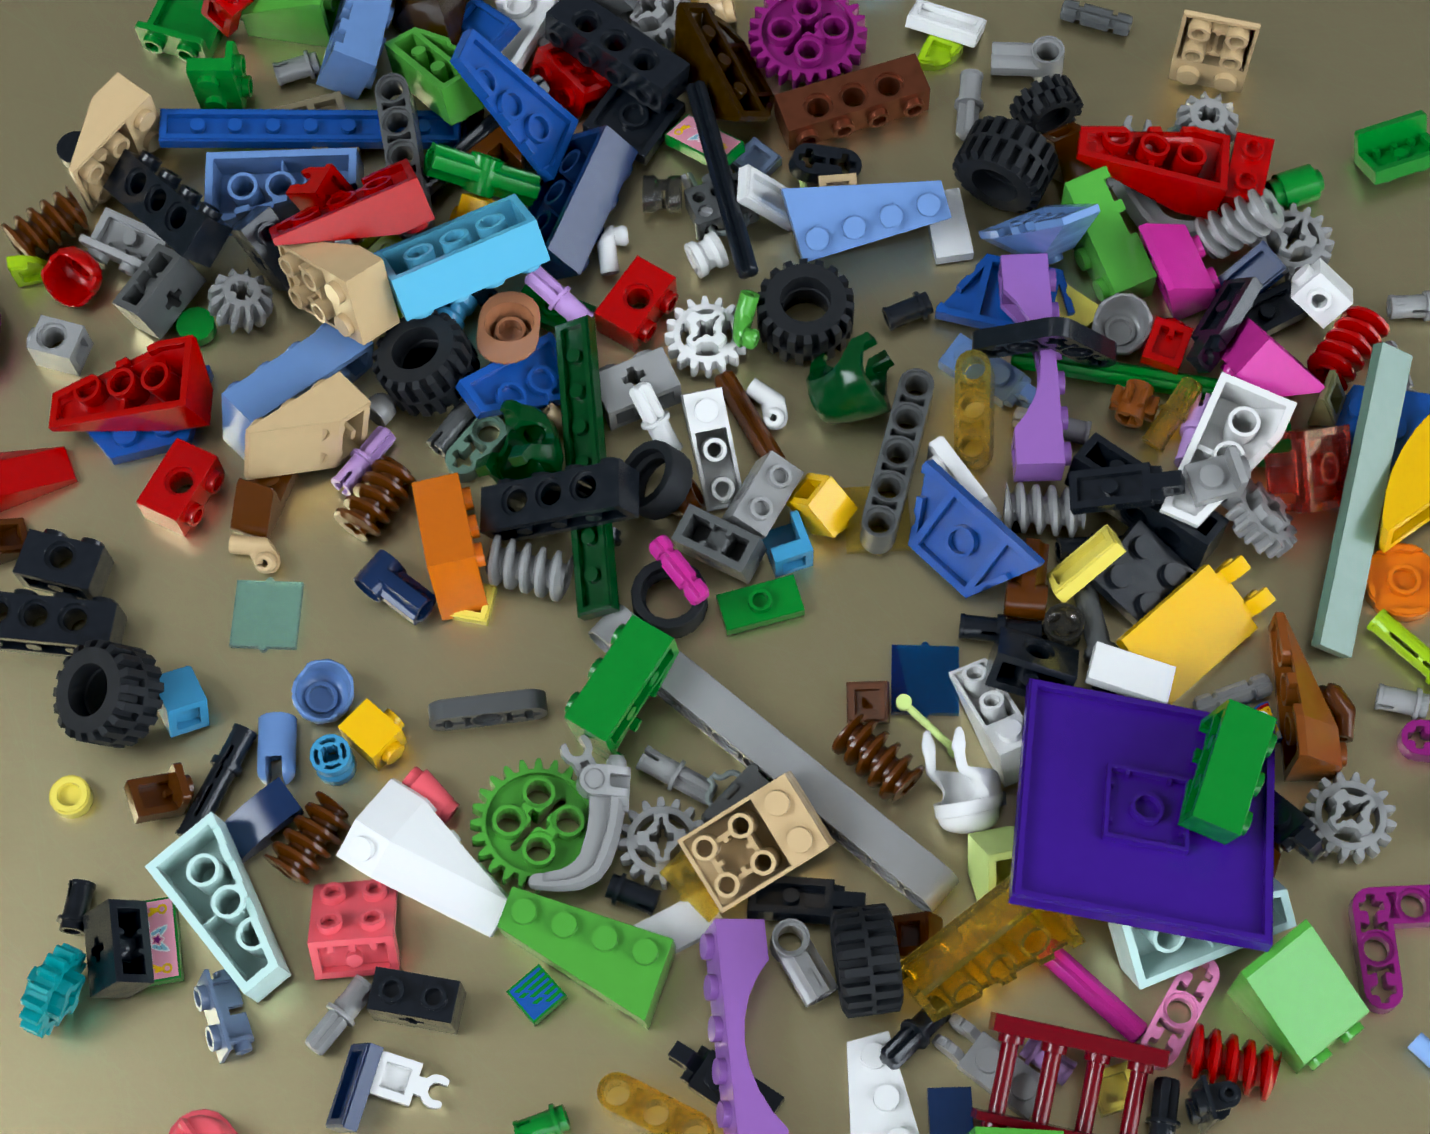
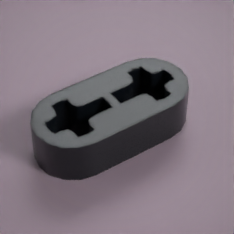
(823, 161)

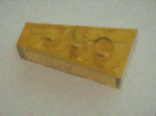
(983, 949)

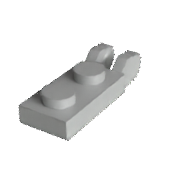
(981, 1065)

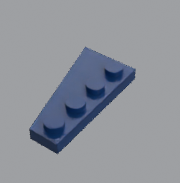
(519, 105)

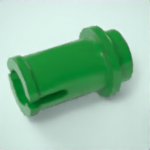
(547, 1122)

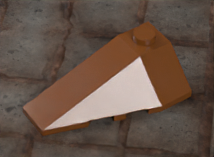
(1308, 729)

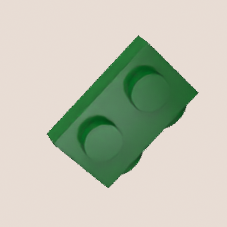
(220, 81)
(1393, 148)

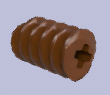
(47, 225)
(374, 498)
(876, 759)
(310, 839)

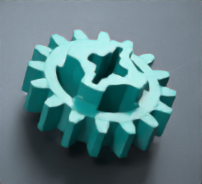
(53, 990)

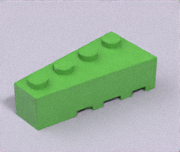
(596, 952)

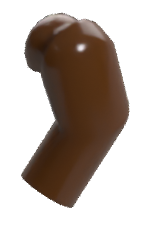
(1342, 708)

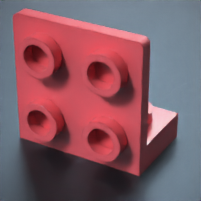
(352, 929)

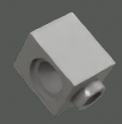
(69, 355)

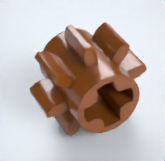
(1134, 403)

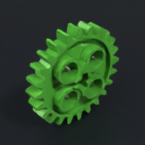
(511, 801)

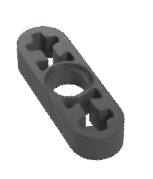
(487, 709)

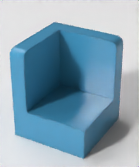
(789, 547)
(183, 702)

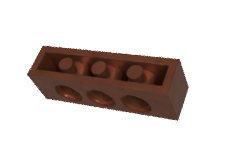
(862, 87)

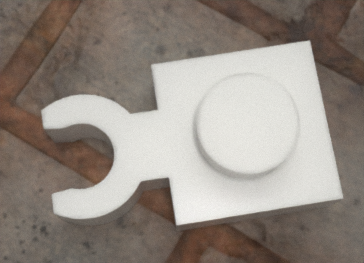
(399, 1080)

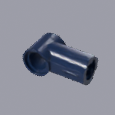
(388, 582)

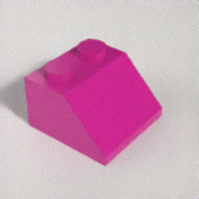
(1179, 268)
(1266, 364)

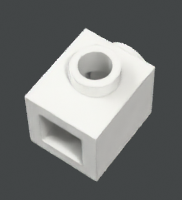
(1321, 292)

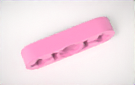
(1203, 991)

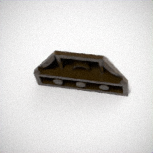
(436, 16)
(723, 63)

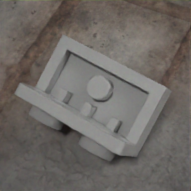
(121, 241)

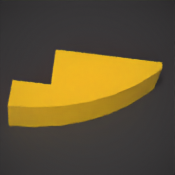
(1408, 490)

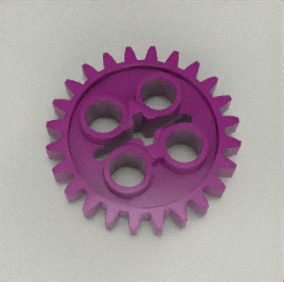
(807, 38)

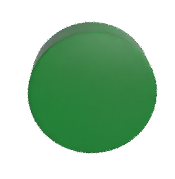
(199, 323)

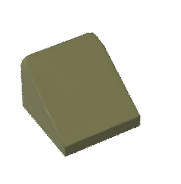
(1329, 402)

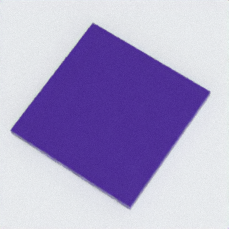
(1103, 817)

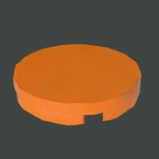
(1400, 582)

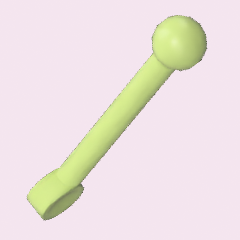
(904, 703)

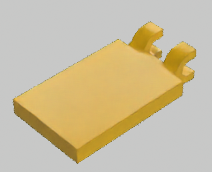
(1198, 623)

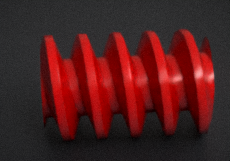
(1348, 344)
(1232, 1062)

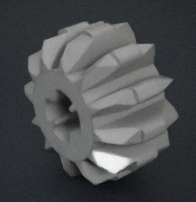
(1209, 115)
(240, 300)

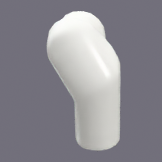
(607, 250)
(772, 403)

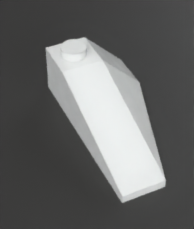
(415, 853)

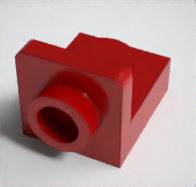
(224, 13)
(1166, 344)

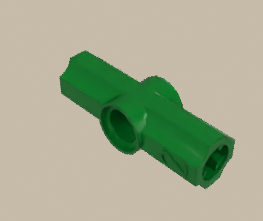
(480, 173)

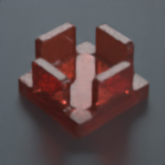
(1312, 469)

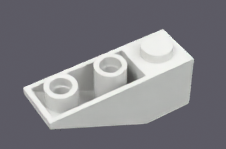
(712, 446)
(993, 718)

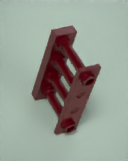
(1055, 1044)

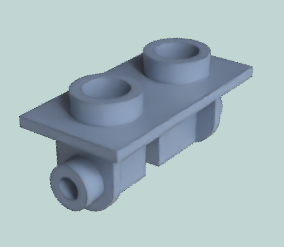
(224, 1030)

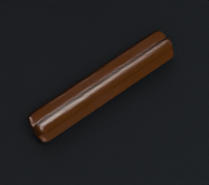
(746, 414)

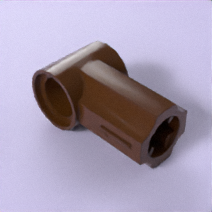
(1027, 593)

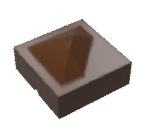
(868, 699)

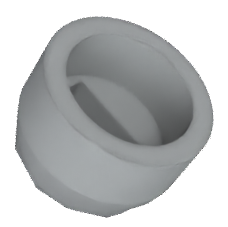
(381, 409)

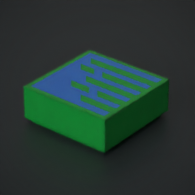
(536, 995)

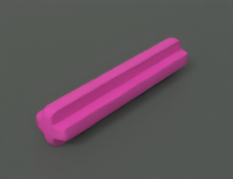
(1097, 995)

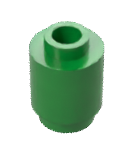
(1296, 186)

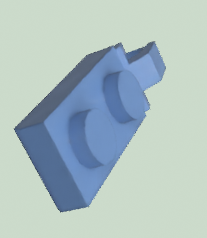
(1011, 384)

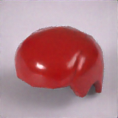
(72, 276)

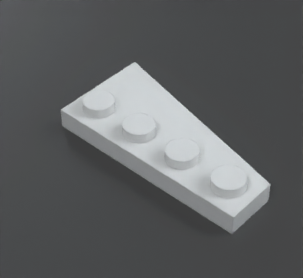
(875, 1091)

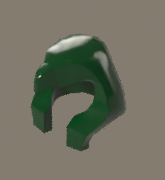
(847, 390)
(529, 447)

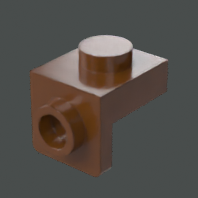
(159, 795)

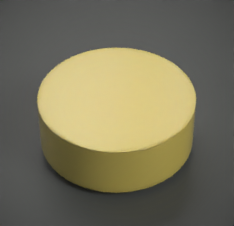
(71, 797)

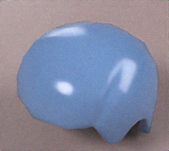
(323, 691)

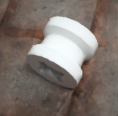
(706, 254)

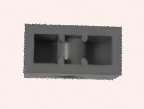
(159, 291)
(719, 543)

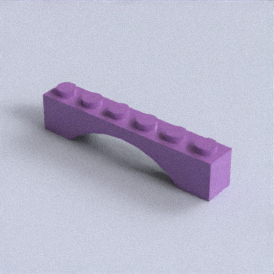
(1038, 438)
(734, 958)

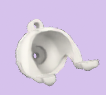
(969, 796)

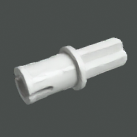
(653, 416)

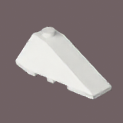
(1234, 416)

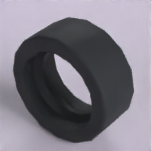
(673, 485)
(673, 627)

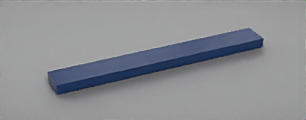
(289, 128)

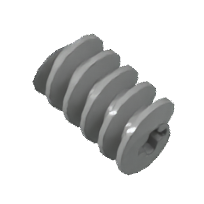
(1239, 225)
(1040, 510)
(528, 570)

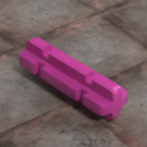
(679, 570)

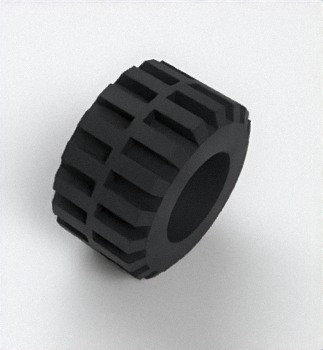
(1005, 164)
(810, 285)
(423, 363)
(108, 694)
(866, 960)

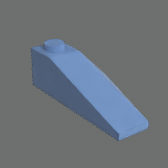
(1043, 230)

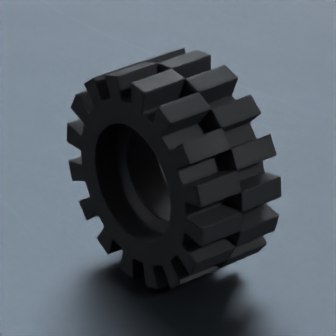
(1047, 104)

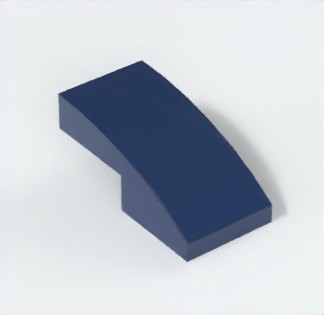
(262, 818)

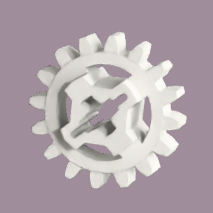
(706, 337)

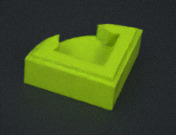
(938, 53)
(25, 269)

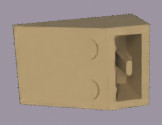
(1213, 51)
(116, 120)
(340, 287)
(308, 431)
(756, 841)

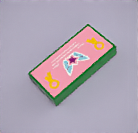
(686, 140)
(165, 941)

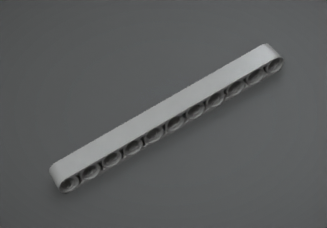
(754, 740)

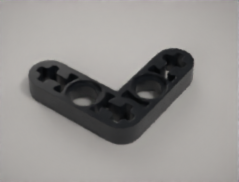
(1047, 333)

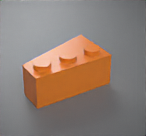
(449, 543)

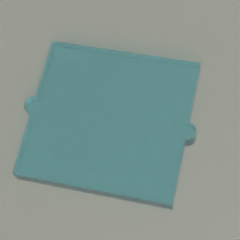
(266, 615)

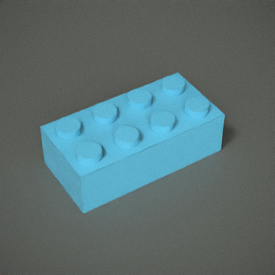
(463, 257)

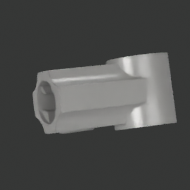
(1028, 58)
(803, 965)

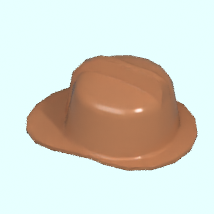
(508, 327)

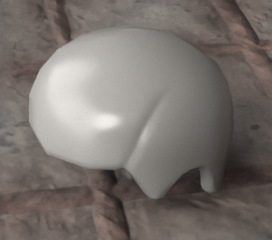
(1124, 320)

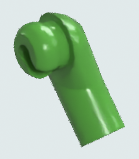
(743, 317)

